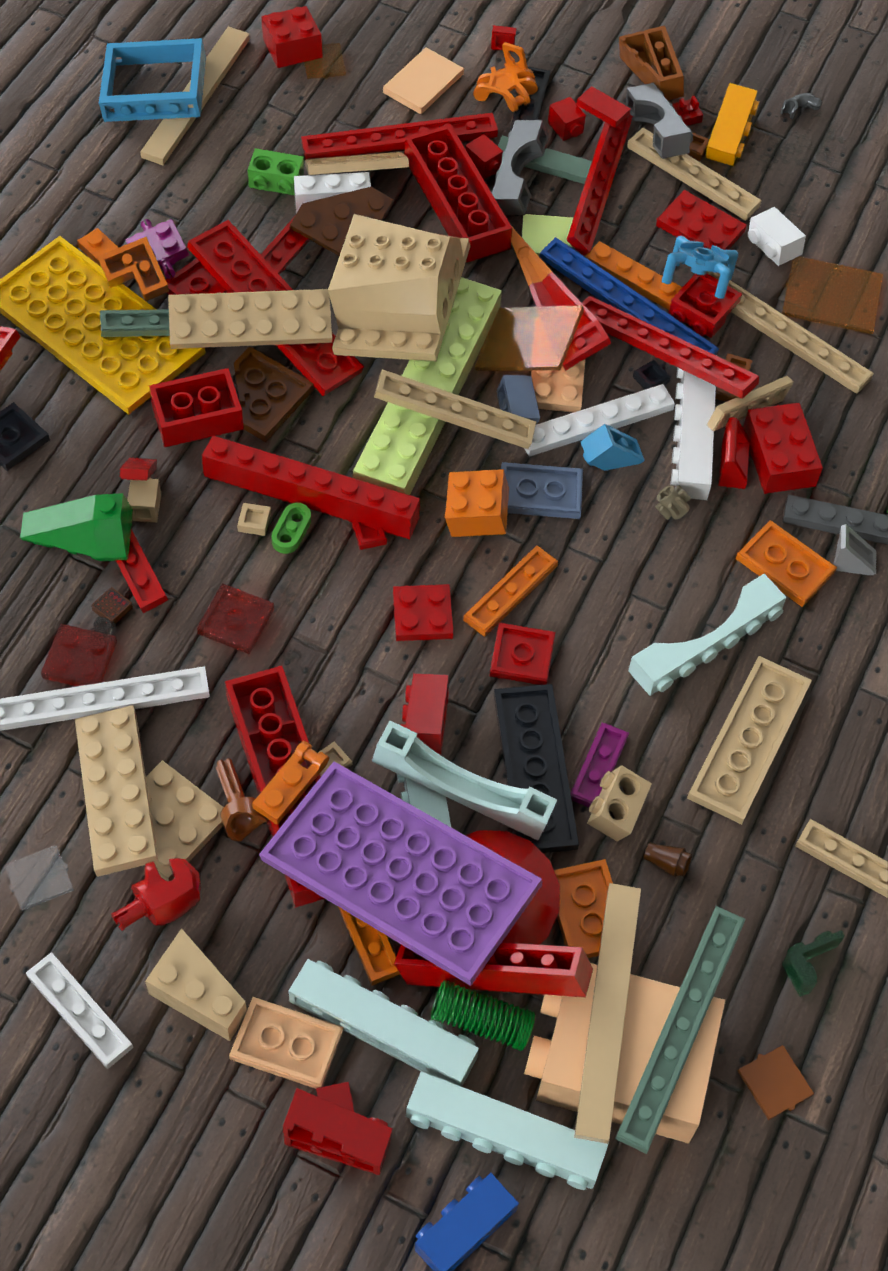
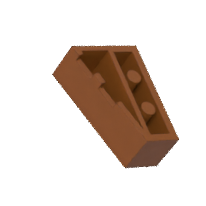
(653, 60)

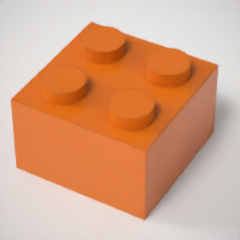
(477, 503)

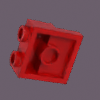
(700, 308)

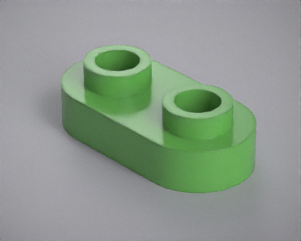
(290, 530)

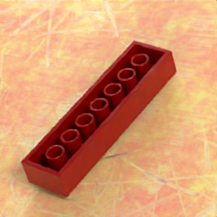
(269, 735)

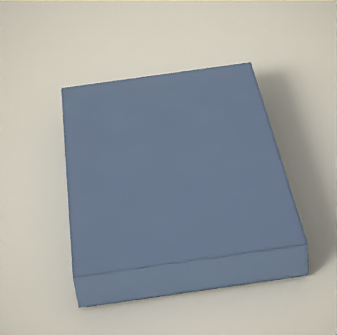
(544, 490)

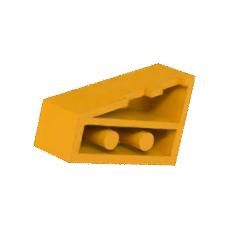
(732, 124)

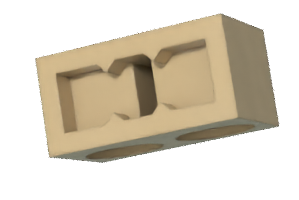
(623, 806)

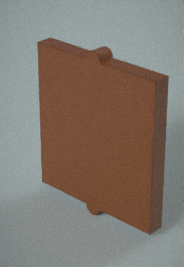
(775, 1082)

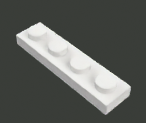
(79, 1010)

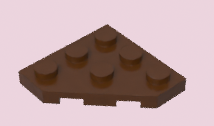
(329, 218)
(267, 392)

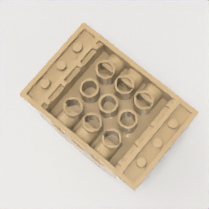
(394, 290)

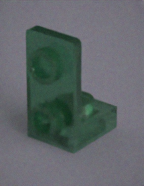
(801, 972)

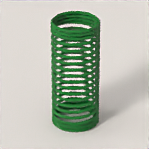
(481, 1019)

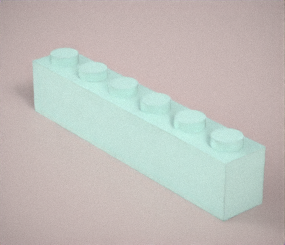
(382, 1023)
(505, 1130)

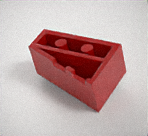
(336, 1132)

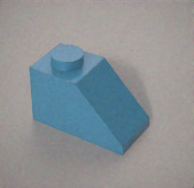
(611, 449)

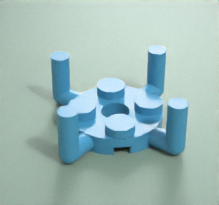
(701, 260)

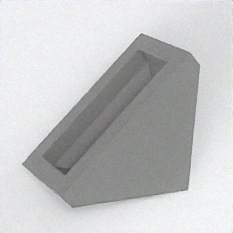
(854, 553)

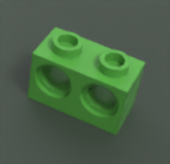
(274, 171)

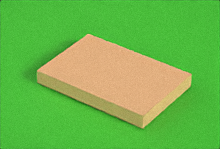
(423, 80)
(286, 1043)

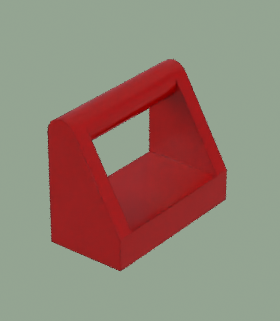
(734, 456)

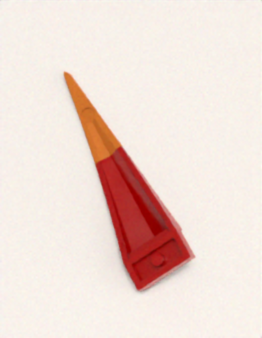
(550, 291)

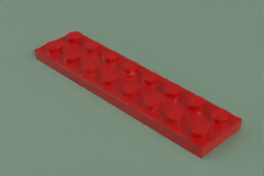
(243, 269)

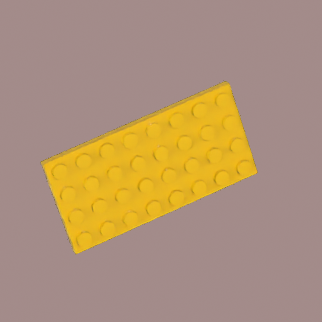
(59, 304)

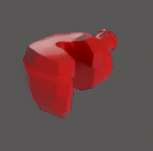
(162, 899)

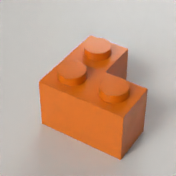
(137, 262)

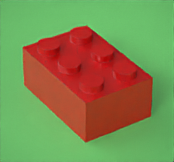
(196, 407)
(782, 448)

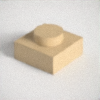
(254, 519)

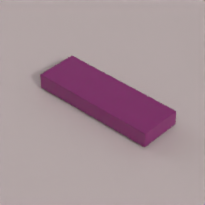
(599, 760)

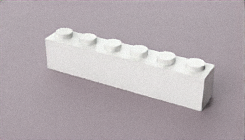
(694, 438)

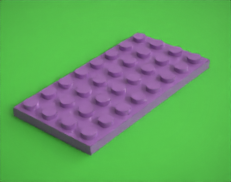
(402, 872)

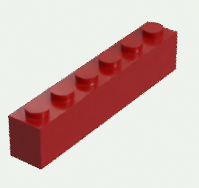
(511, 969)

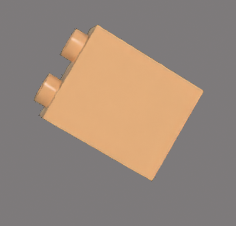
(649, 1002)

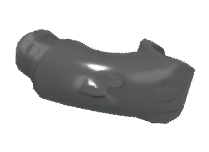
(802, 100)

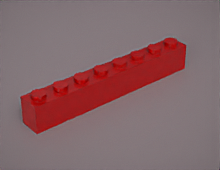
(311, 486)

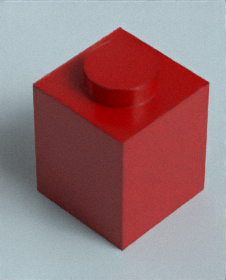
(566, 118)
(485, 155)

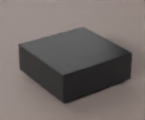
(651, 375)

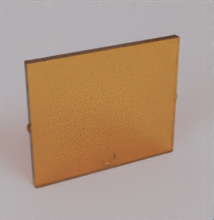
(832, 294)
(529, 338)

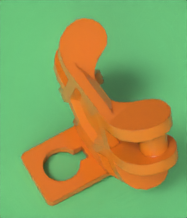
(513, 76)

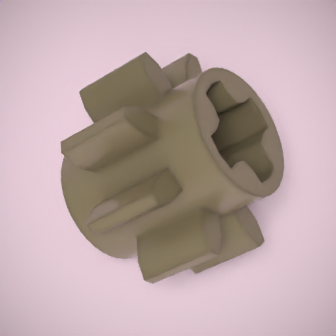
(673, 502)

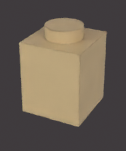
(145, 499)

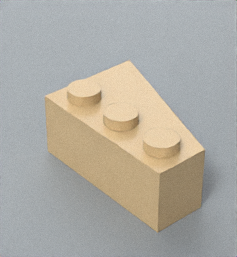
(196, 988)

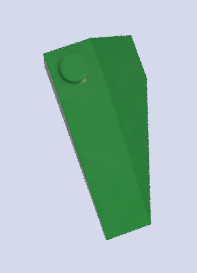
(87, 526)

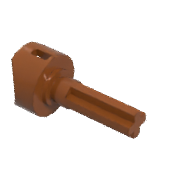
(238, 815)

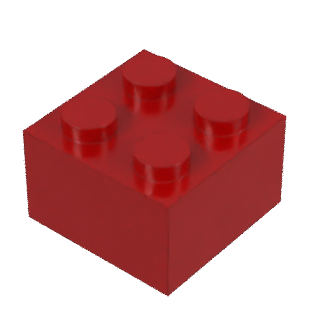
(292, 36)

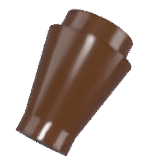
(669, 858)

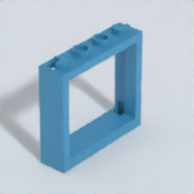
(155, 104)

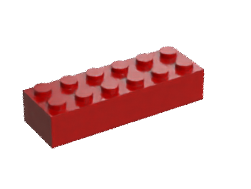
(458, 191)

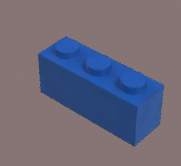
(465, 1224)

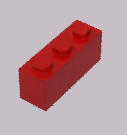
(427, 708)

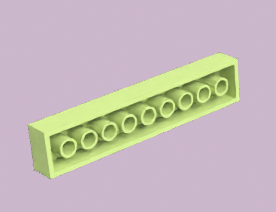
(406, 437)

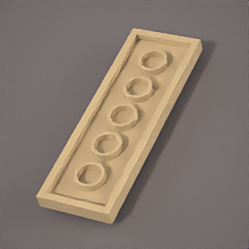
(249, 318)
(749, 740)
(115, 791)

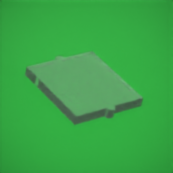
(38, 877)

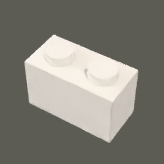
(776, 236)

